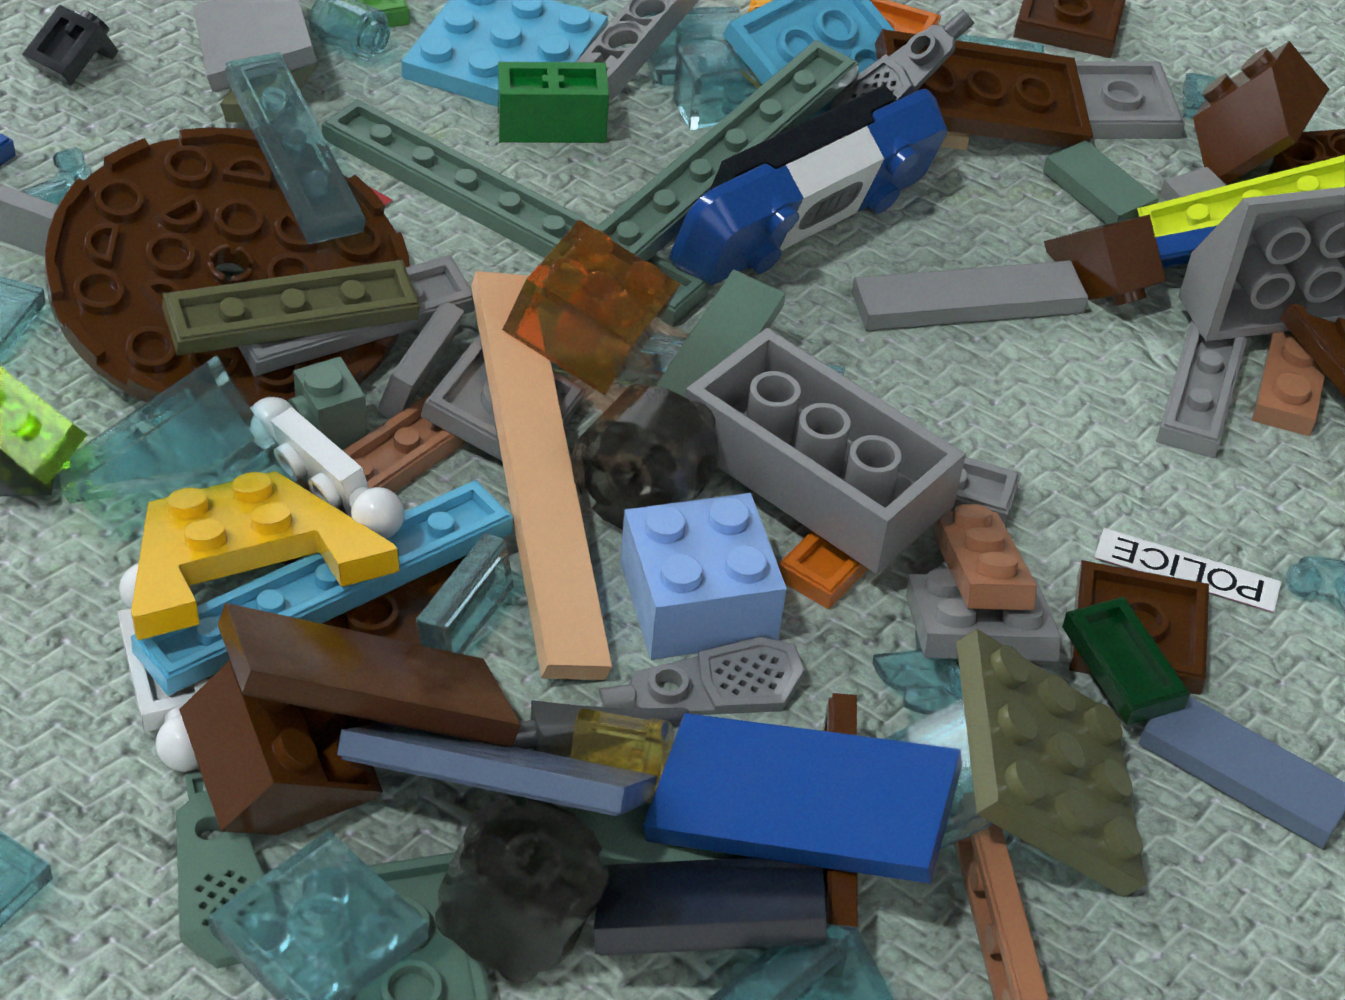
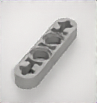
(633, 27)

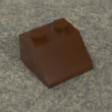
(1257, 111)

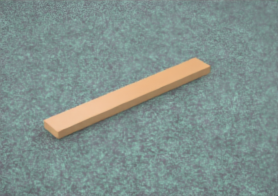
(541, 492)

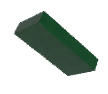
(1125, 660)

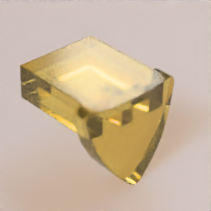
(622, 741)

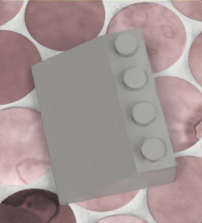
(1267, 258)

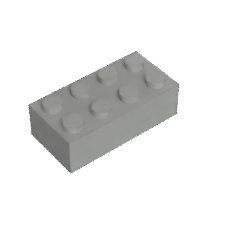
(827, 450)

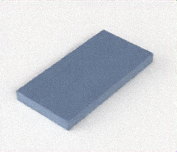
(499, 768)

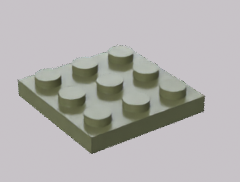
(1049, 764)

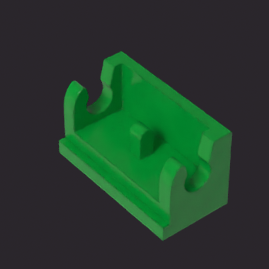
(552, 102)

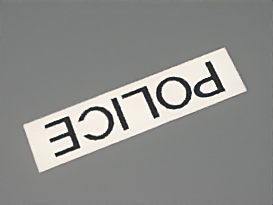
(1166, 561)

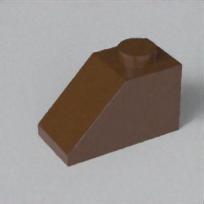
(1112, 259)

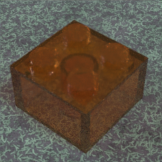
(590, 306)

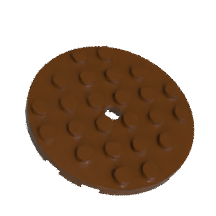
(162, 225)

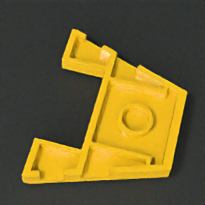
(237, 529)

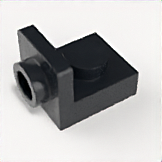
(68, 44)

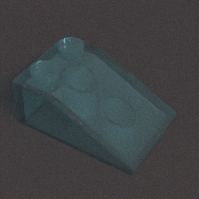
(177, 439)

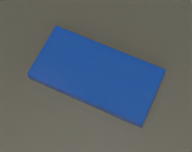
(805, 797)

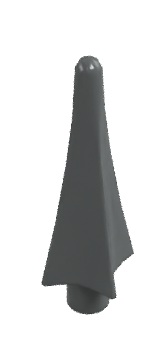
(553, 724)

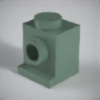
(331, 401)

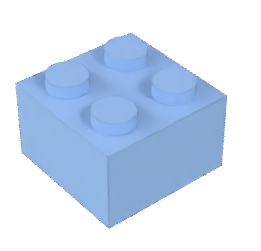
(701, 574)

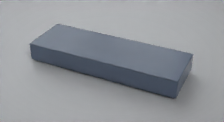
(1249, 769)

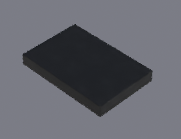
(709, 906)

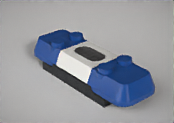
(808, 182)

